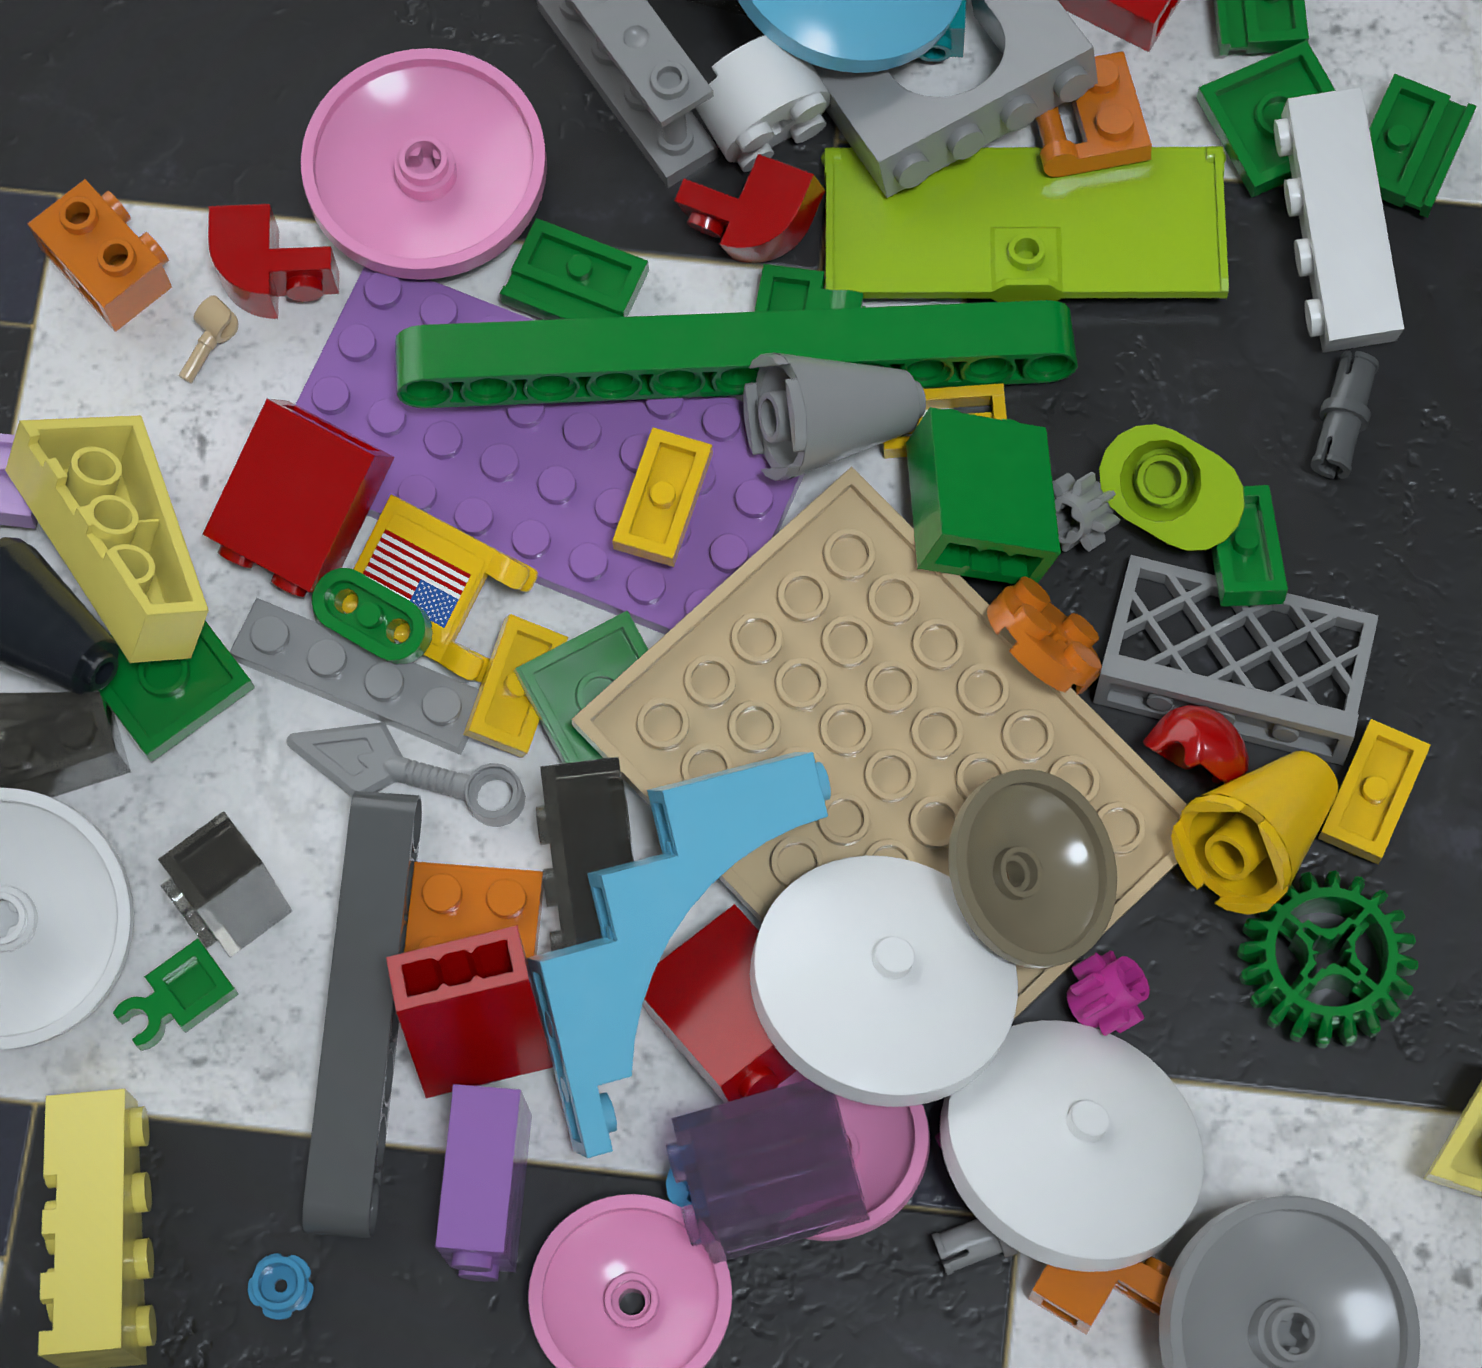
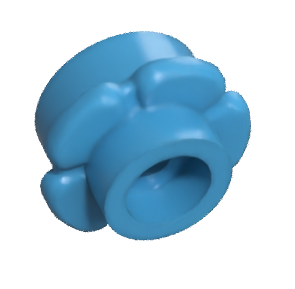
(270, 1271)

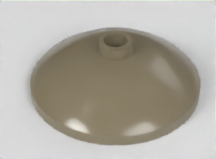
(1056, 866)

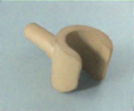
(219, 326)

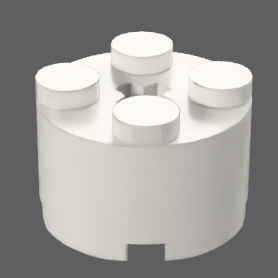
(763, 100)

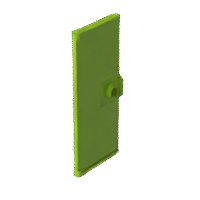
(1019, 235)

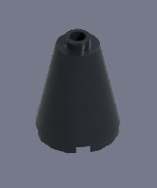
(48, 627)

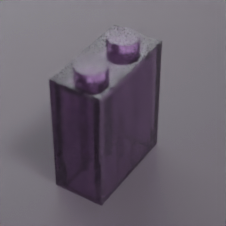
(766, 1171)

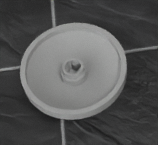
(1288, 1290)

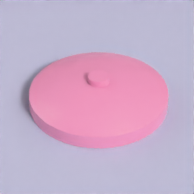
(424, 163)

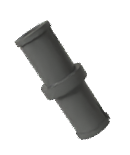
(1345, 414)

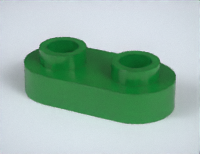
(375, 617)

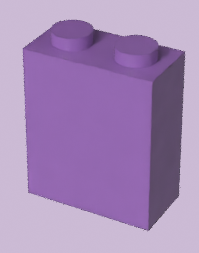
(483, 1181)

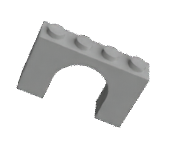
(913, 135)

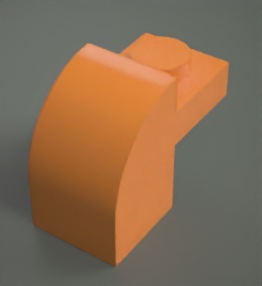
(1081, 1295)

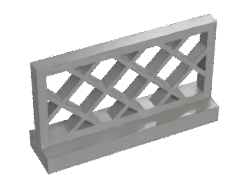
(1259, 715)

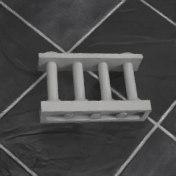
(640, 78)

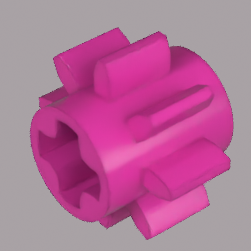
(1108, 992)

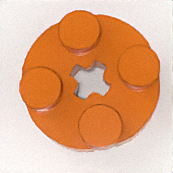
(1047, 640)

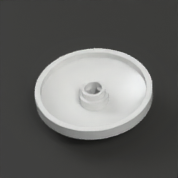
(60, 918)
(880, 983)
(1074, 1148)

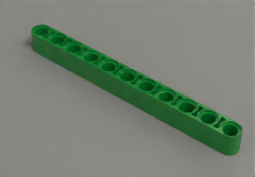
(714, 351)

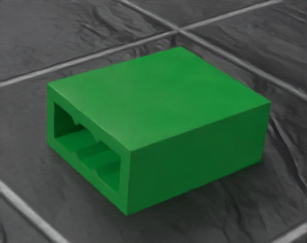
(982, 497)

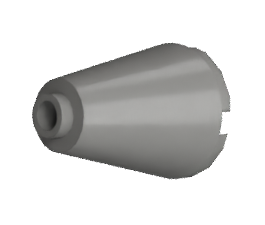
(824, 410)

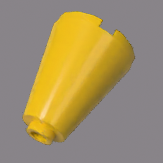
(1255, 831)

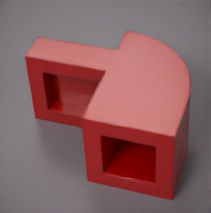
(766, 218)
(254, 268)

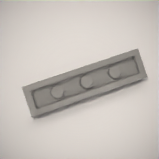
(353, 677)

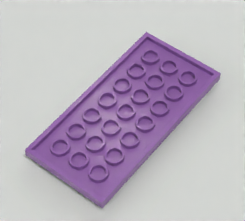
(543, 475)

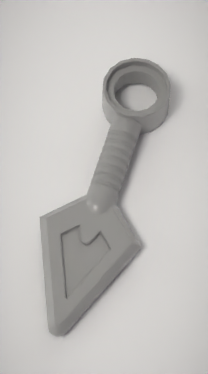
(370, 761)

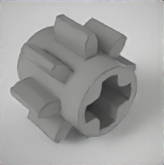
(1082, 511)

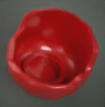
(1203, 737)

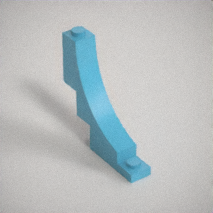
(597, 988)

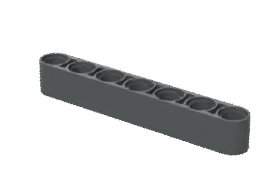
(361, 1017)

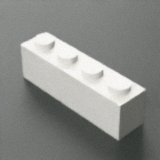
(1340, 220)

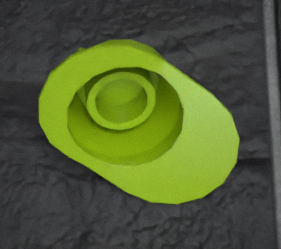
(1172, 487)

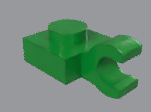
(800, 289)

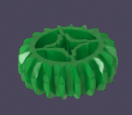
(1311, 940)

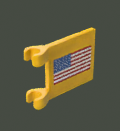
(438, 572)

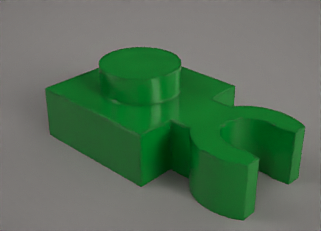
(185, 989)

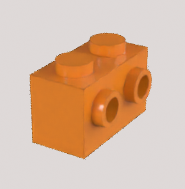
(101, 254)

